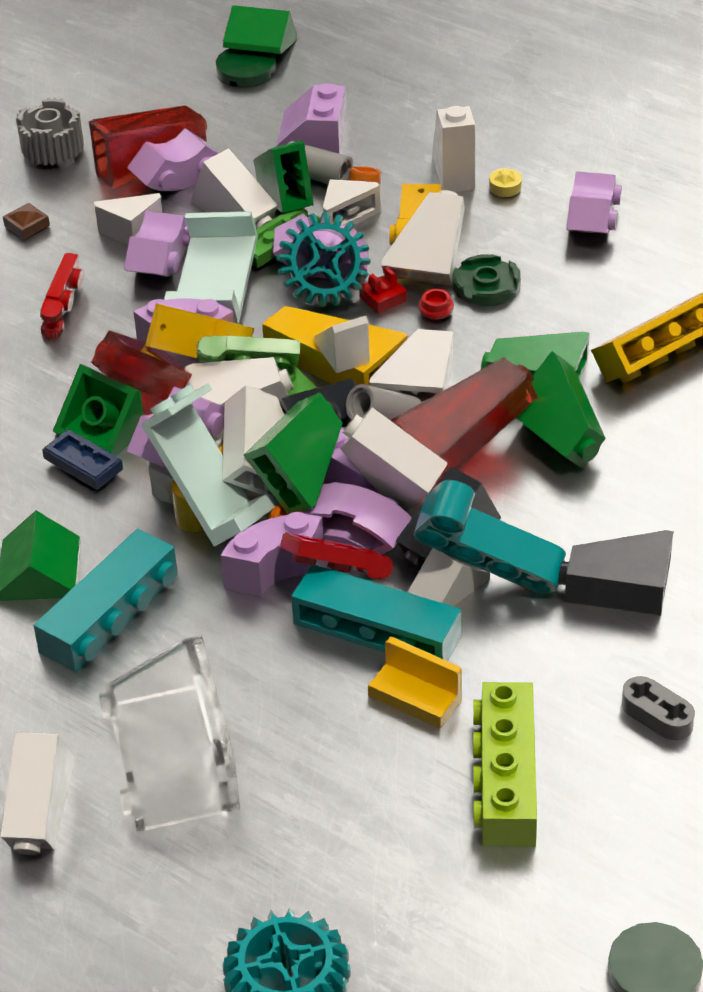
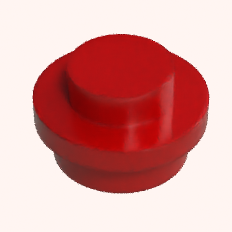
(436, 304)

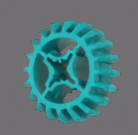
(314, 245)
(307, 948)

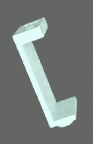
(218, 258)
(198, 467)

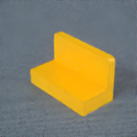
(417, 683)

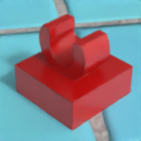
(383, 291)

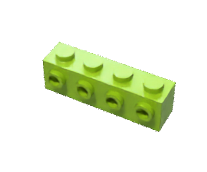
(508, 764)

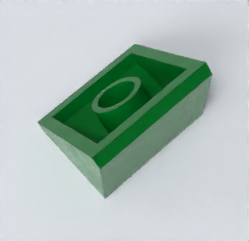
(259, 29)
(100, 410)
(38, 560)

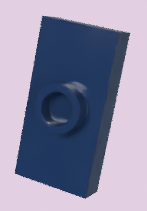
(82, 459)

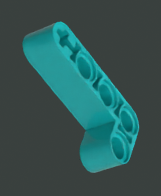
(485, 541)

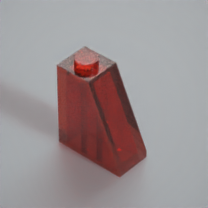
(139, 365)

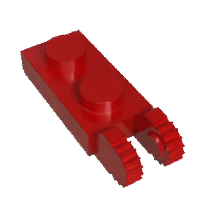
(60, 296)
(338, 555)

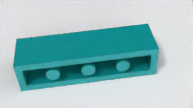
(106, 600)
(373, 613)

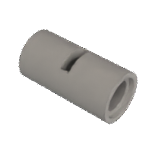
(327, 165)
(386, 402)

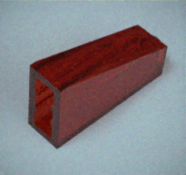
(121, 137)
(470, 412)

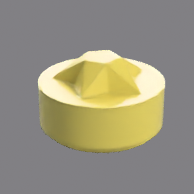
(505, 182)

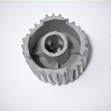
(50, 133)

